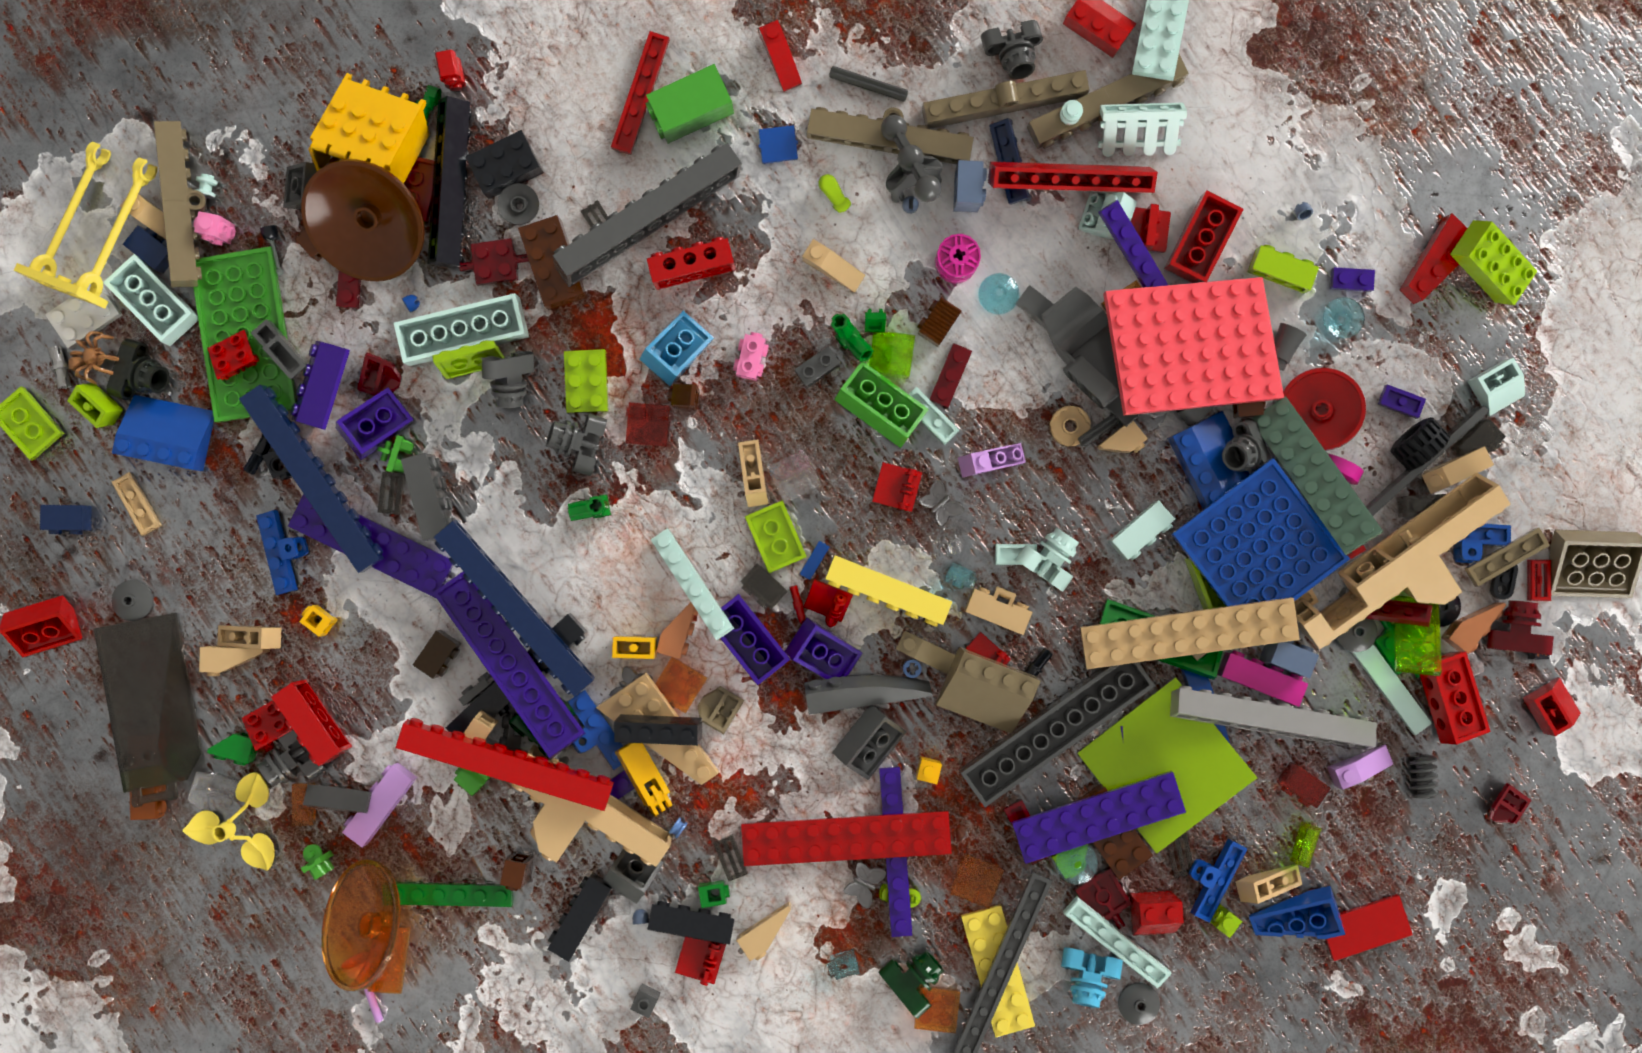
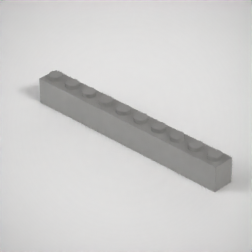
(1272, 718)

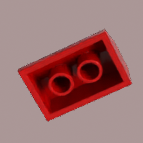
(1099, 24)
(41, 626)

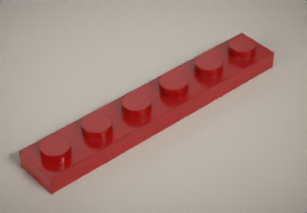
(642, 84)

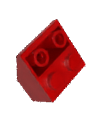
(1553, 707)

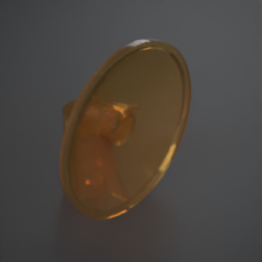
(362, 931)

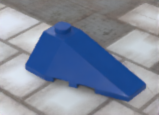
(1306, 914)

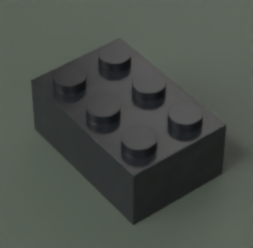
(504, 164)

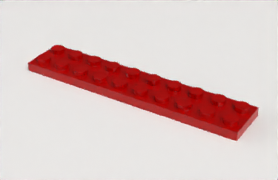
(846, 838)

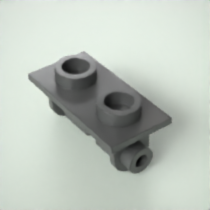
(510, 740)

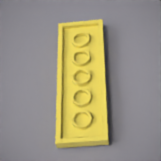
(984, 934)

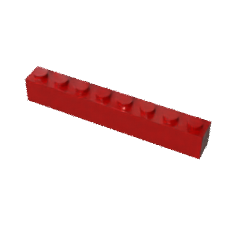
(1072, 177)

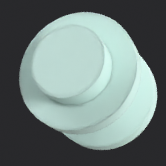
(1071, 112)
(206, 183)

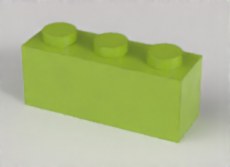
(1283, 268)

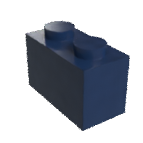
(148, 248)
(65, 517)

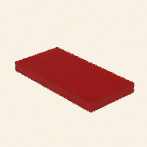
(1370, 927)

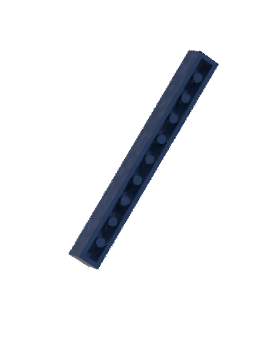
(312, 478)
(514, 607)

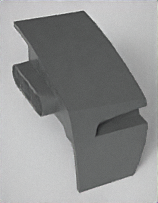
(1084, 343)

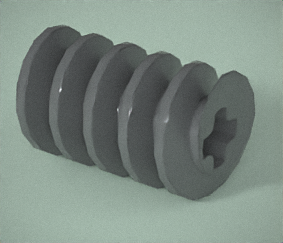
(1424, 776)

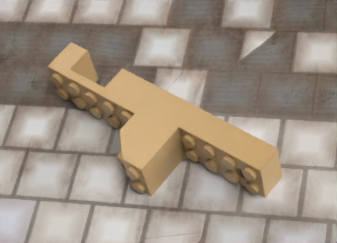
(1406, 561)
(561, 819)

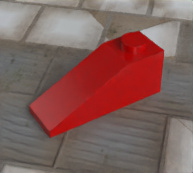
(780, 55)

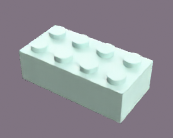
(151, 300)

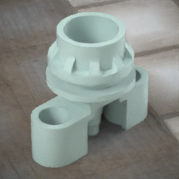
(1048, 562)

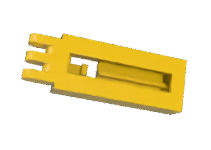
(641, 770)

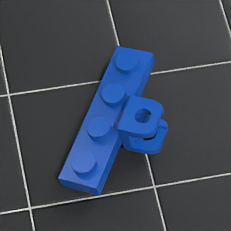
(1471, 547)
(280, 551)
(596, 729)
(1215, 879)

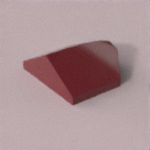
(378, 375)
(1509, 805)

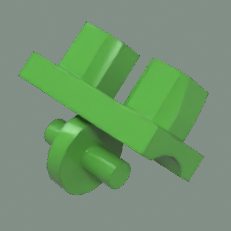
(400, 445)
(318, 863)

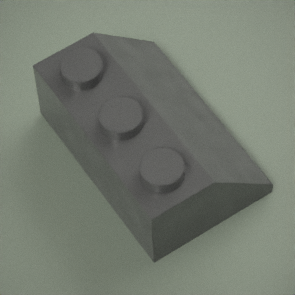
(869, 742)

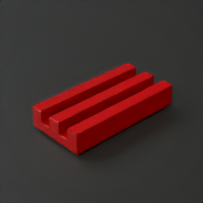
(1534, 580)

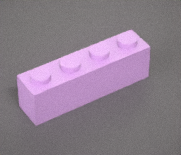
(383, 800)

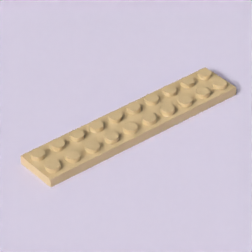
(1190, 633)

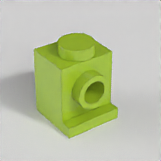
(1225, 921)

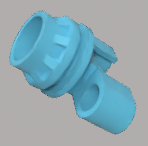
(1091, 969)

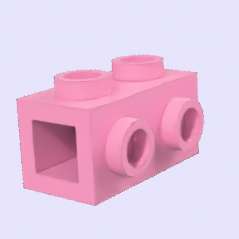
(214, 228)
(752, 350)

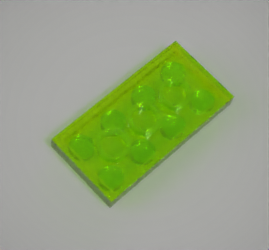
(1418, 646)

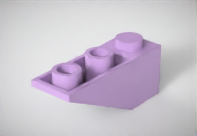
(991, 460)

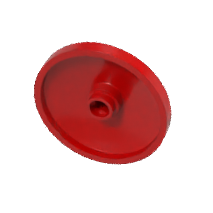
(1328, 404)

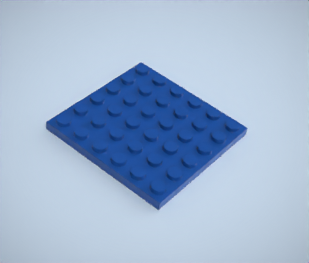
(1260, 541)

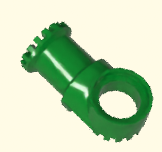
(431, 96)

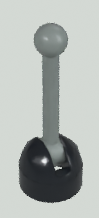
(270, 234)

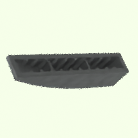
(862, 691)

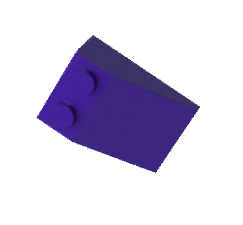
(373, 423)
(822, 651)

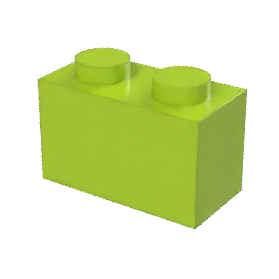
(95, 405)

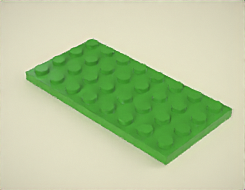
(235, 296)

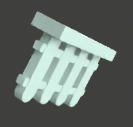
(1141, 115)

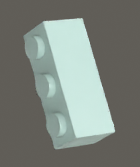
(1142, 531)

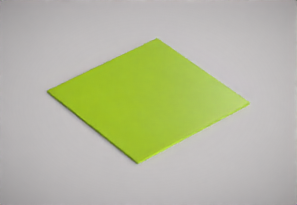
(1156, 743)

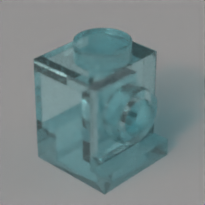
(960, 576)
(847, 958)

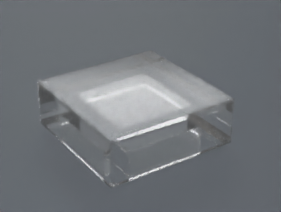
(618, 905)

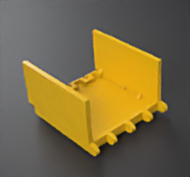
(370, 128)

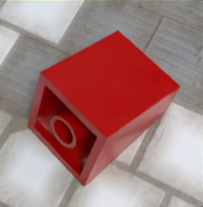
(1155, 913)

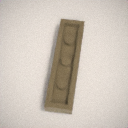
(1507, 557)

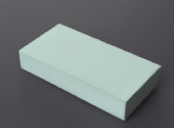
(1007, 553)

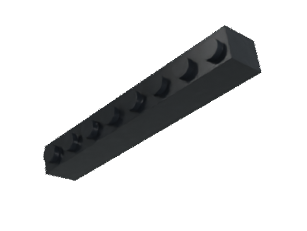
(449, 182)
(493, 699)

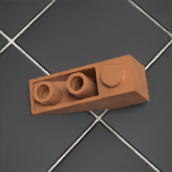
(1468, 630)
(675, 635)

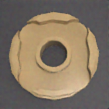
(1058, 421)

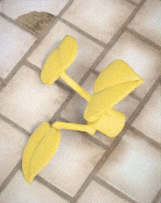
(206, 828)

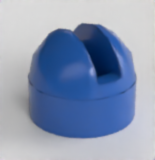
(409, 302)

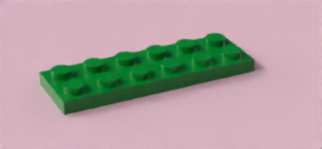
(1205, 666)

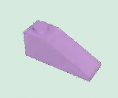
(1360, 767)

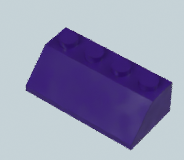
(319, 384)
(752, 642)

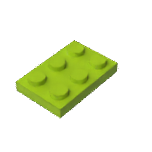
(465, 359)
(586, 381)
(28, 423)
(775, 536)

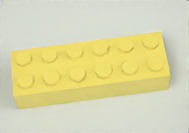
(889, 590)

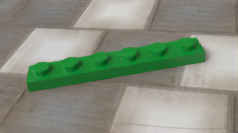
(454, 894)

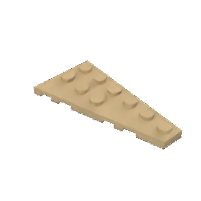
(645, 698)

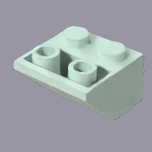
(1097, 200)
(1499, 386)

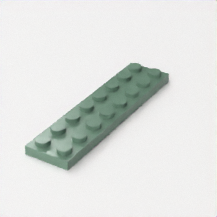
(1317, 476)

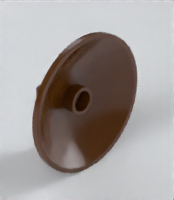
(362, 219)

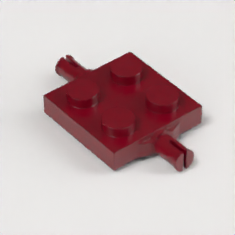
(494, 262)
(1105, 896)

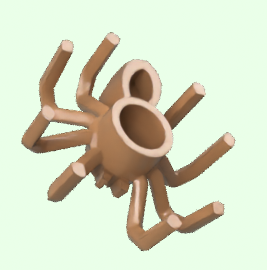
(91, 357)

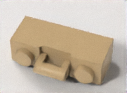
(1005, 615)

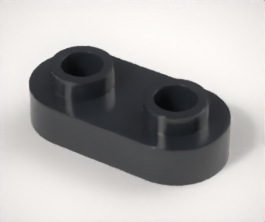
(1507, 581)

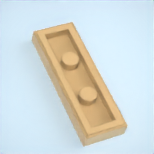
(136, 503)

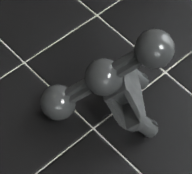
(912, 167)

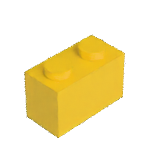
(634, 647)

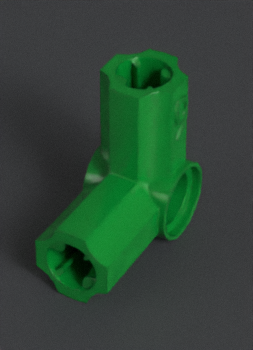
(850, 338)
(594, 507)

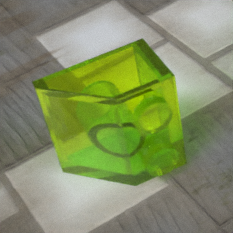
(892, 354)

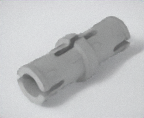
(59, 367)

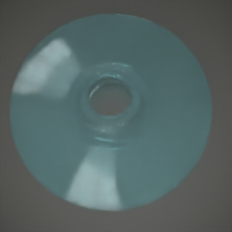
(991, 301)
(1350, 311)
(1066, 860)

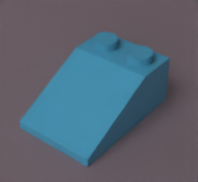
(676, 348)

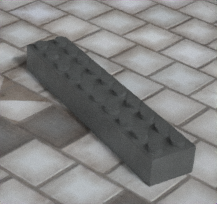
(647, 214)
(1055, 730)

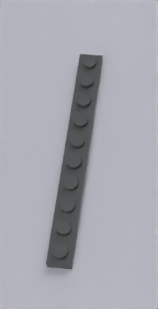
(1003, 964)

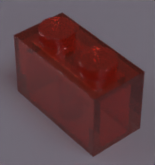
(1303, 785)

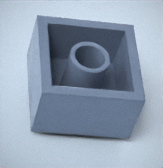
(969, 186)
(1291, 658)

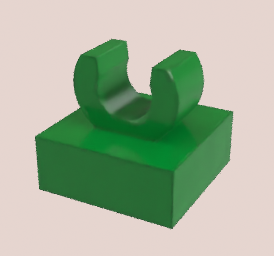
(875, 321)

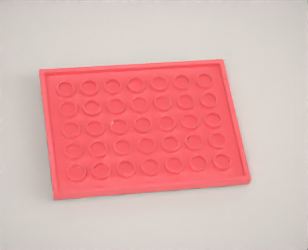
(1193, 345)

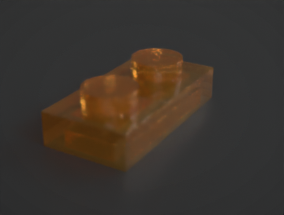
(301, 814)

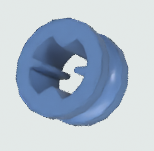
(907, 664)
(678, 827)

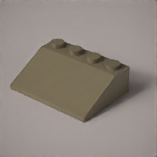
(1595, 563)
(987, 690)

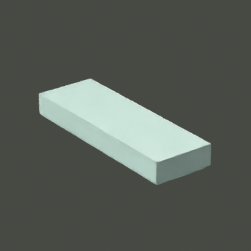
(935, 419)

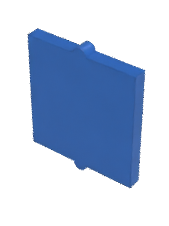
(778, 144)

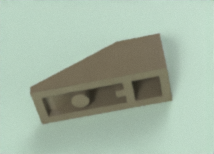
(925, 652)

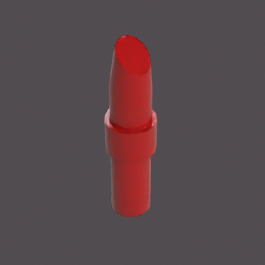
(797, 603)

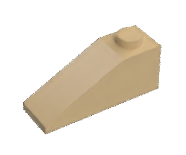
(148, 214)
(832, 265)
(1457, 469)
(753, 473)
(249, 637)
(222, 659)
(1268, 884)
(759, 936)

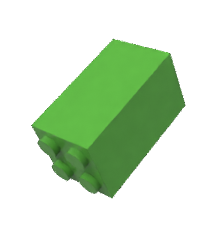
(689, 104)

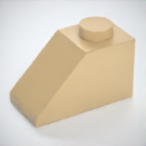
(1124, 440)

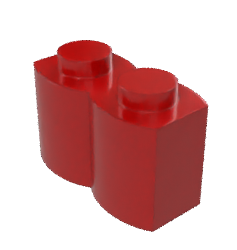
(450, 70)

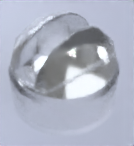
(951, 550)

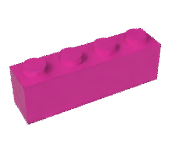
(1262, 679)

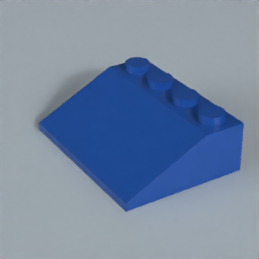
(165, 433)
(1200, 456)

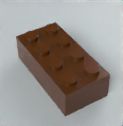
(540, 242)
(1122, 851)

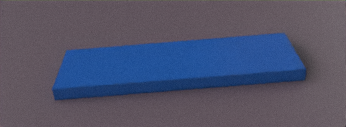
(814, 560)

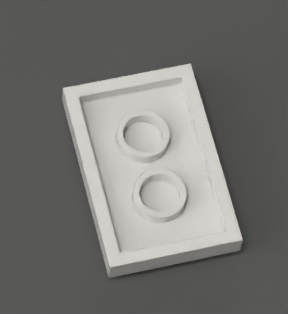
(77, 318)

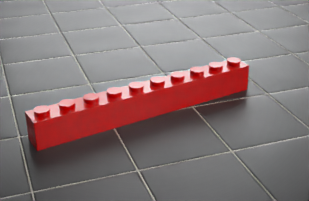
(504, 764)

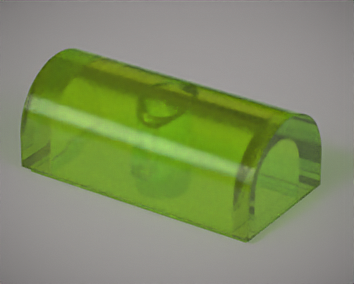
(1305, 844)

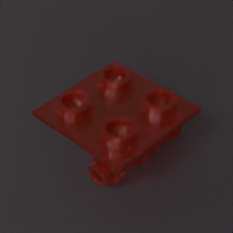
(647, 424)

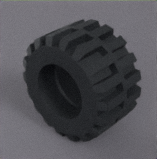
(1420, 444)

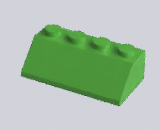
(881, 404)

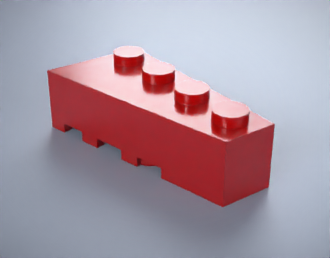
(1435, 260)

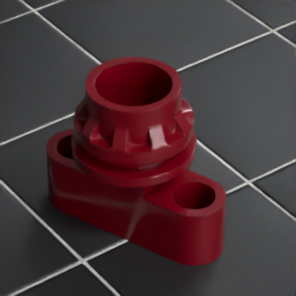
(1522, 617)

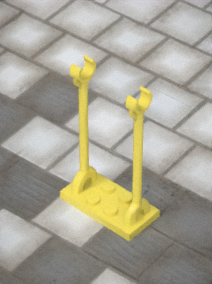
(61, 283)

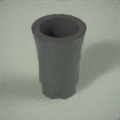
(1286, 343)

